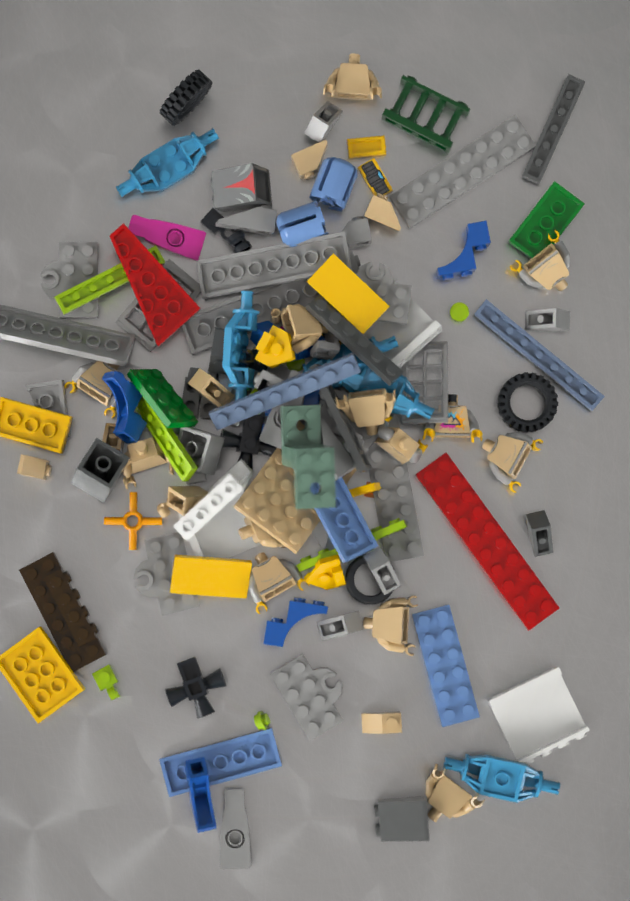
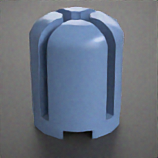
(334, 183)
(301, 224)

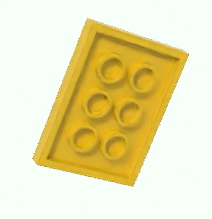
(39, 674)

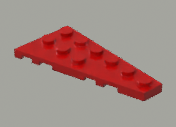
(157, 292)

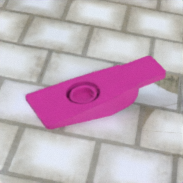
(169, 236)

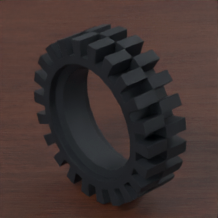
(185, 97)
(550, 402)

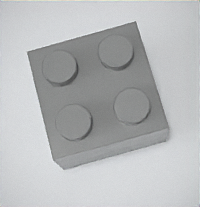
(202, 447)

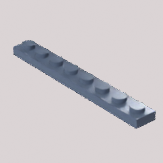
(539, 355)
(285, 391)

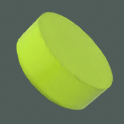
(459, 312)

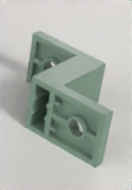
(308, 457)

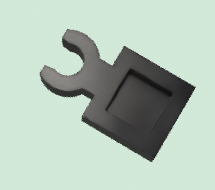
(210, 220)
(250, 359)

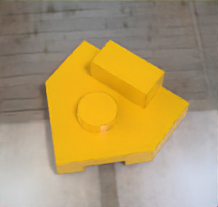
(275, 348)
(327, 573)

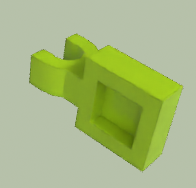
(106, 679)

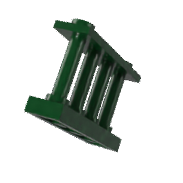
(410, 124)

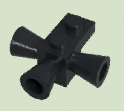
(248, 440)
(195, 686)

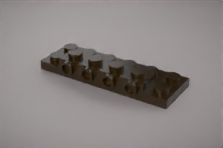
(63, 611)

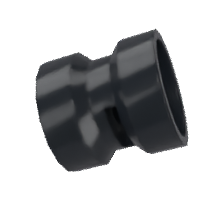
(238, 242)

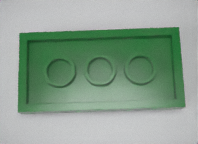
(551, 213)
(162, 398)

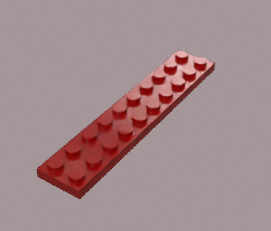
(487, 541)

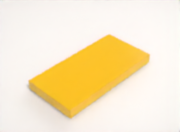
(348, 294)
(34, 425)
(210, 576)

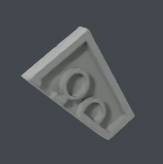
(49, 396)

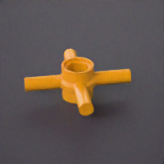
(133, 529)

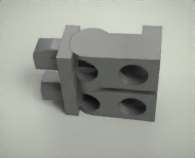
(192, 397)

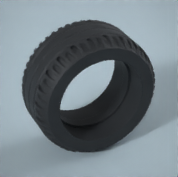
(354, 592)

